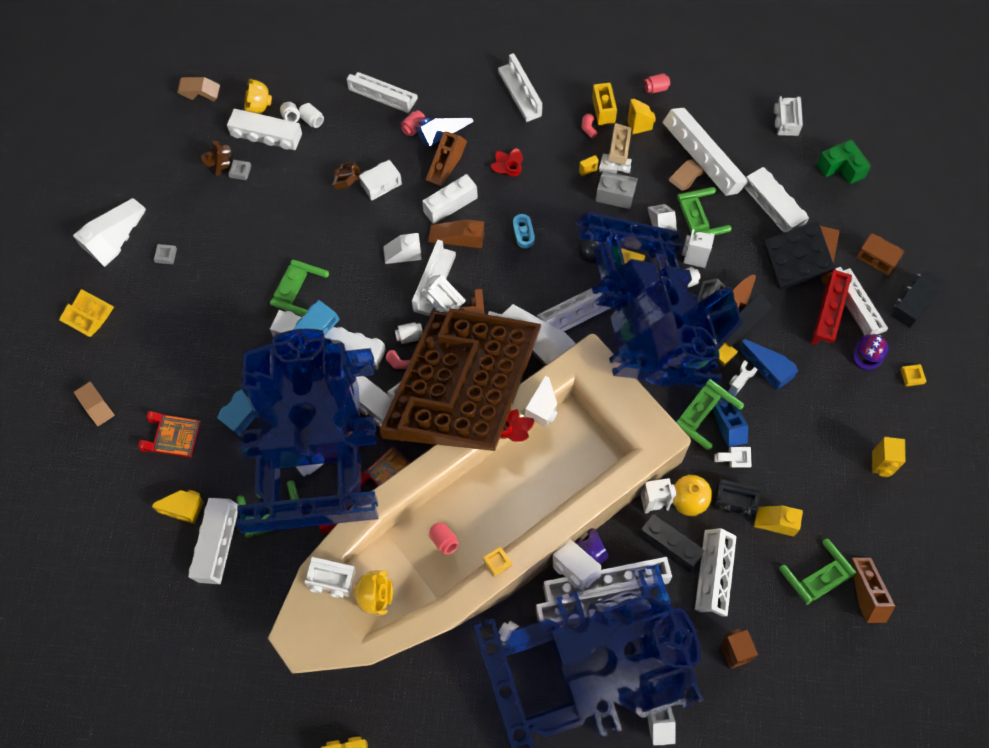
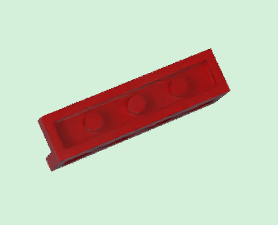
(831, 307)

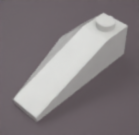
(107, 233)
(550, 341)

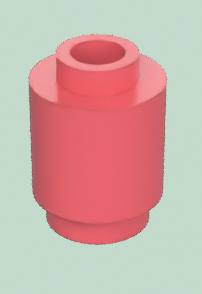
(656, 83)
(411, 121)
(443, 538)

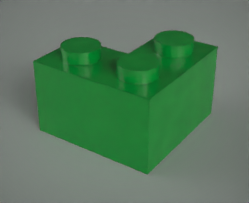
(844, 158)

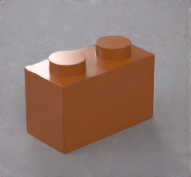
(880, 254)
(738, 648)

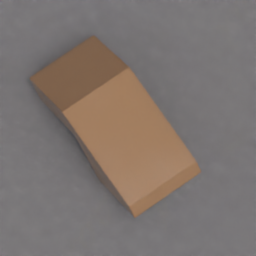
(192, 86)
(686, 174)
(94, 403)

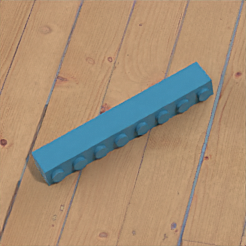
(238, 412)

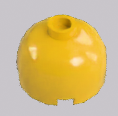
(256, 97)
(692, 495)
(373, 592)

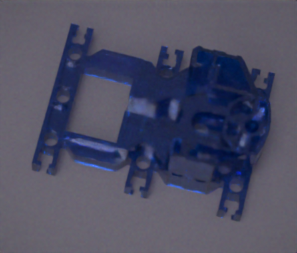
(657, 320)
(305, 410)
(595, 660)

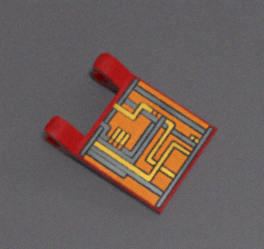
(173, 436)
(385, 467)

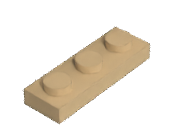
(619, 144)

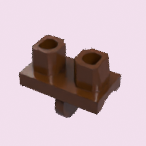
(217, 157)

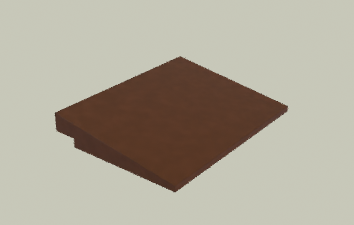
(461, 380)

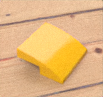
(86, 313)

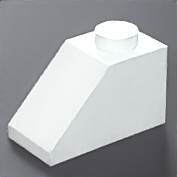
(662, 217)
(403, 249)
(543, 404)
(662, 727)

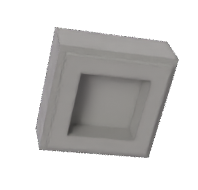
(239, 169)
(165, 254)

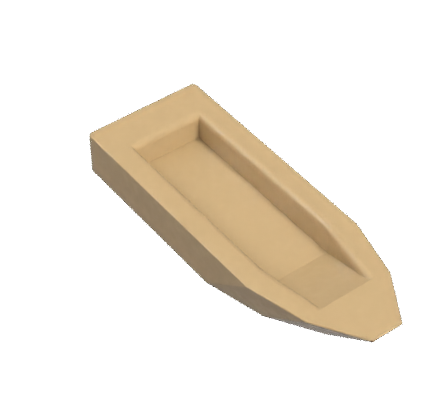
(518, 497)

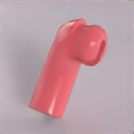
(586, 125)
(395, 362)

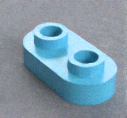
(524, 232)

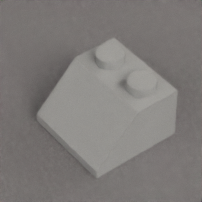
(616, 189)

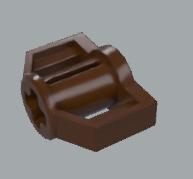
(346, 175)

